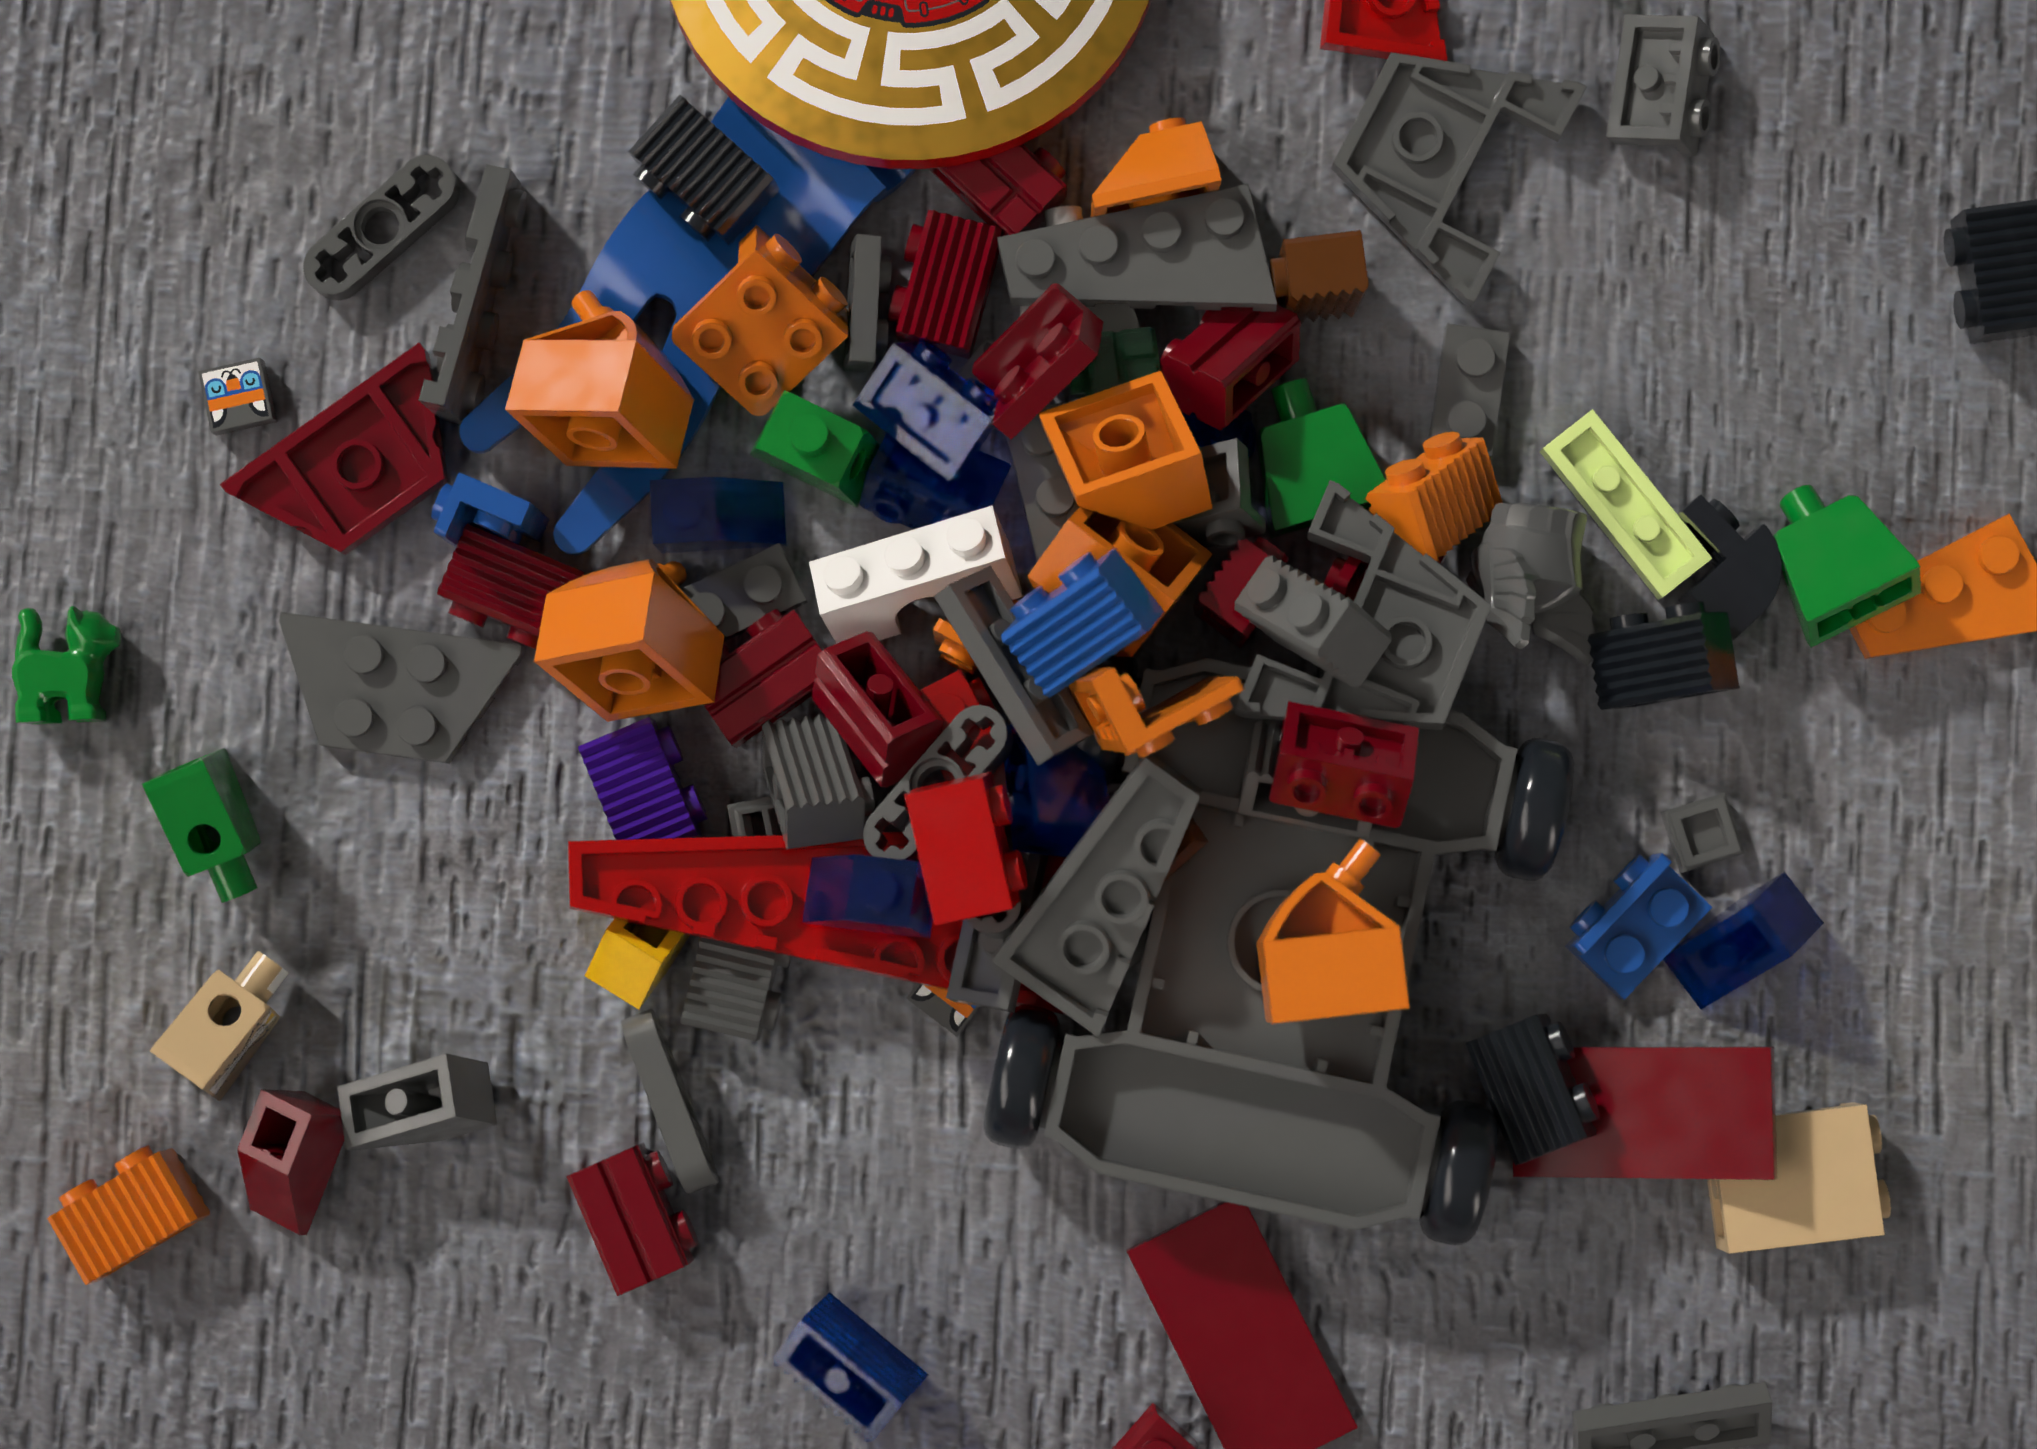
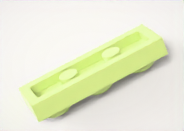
(1625, 504)

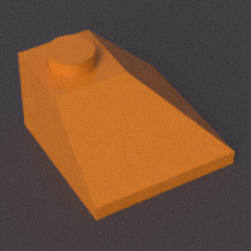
(1160, 167)
(1130, 453)

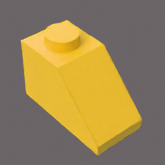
(634, 959)

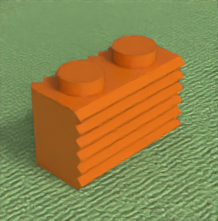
(1438, 494)
(128, 1214)

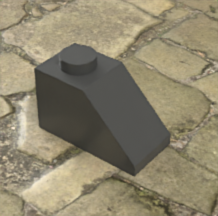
(417, 1103)

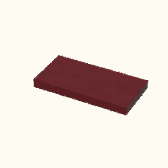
(1672, 1115)
(1240, 1333)

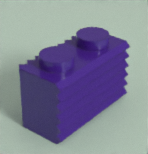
(640, 784)

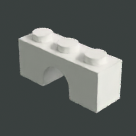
(874, 581)

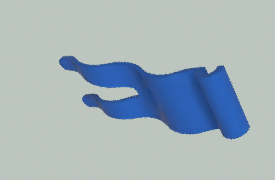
(664, 258)

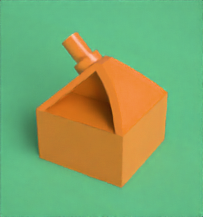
(601, 392)
(1161, 558)
(630, 641)
(1331, 949)

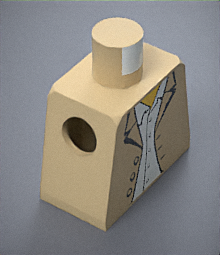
(215, 1053)

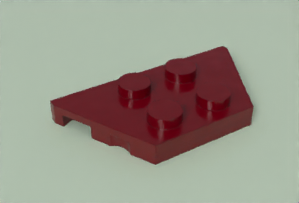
(353, 461)

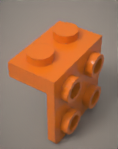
(763, 323)

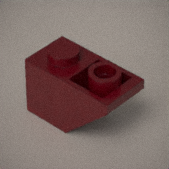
(289, 1155)

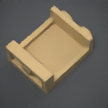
(1821, 1188)

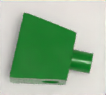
(816, 447)
(1307, 453)
(1840, 563)
(205, 795)

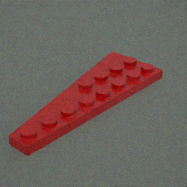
(754, 897)

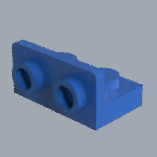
(485, 506)
(1636, 924)

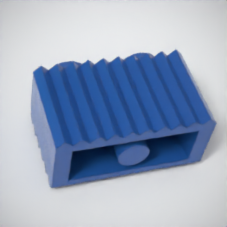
(1081, 621)

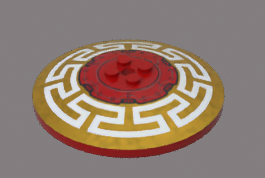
(910, 76)

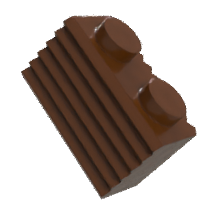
(1321, 275)

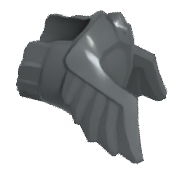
(1534, 576)

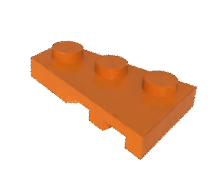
(1968, 594)

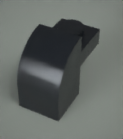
(1744, 569)

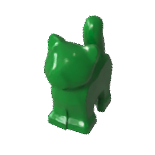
(73, 675)

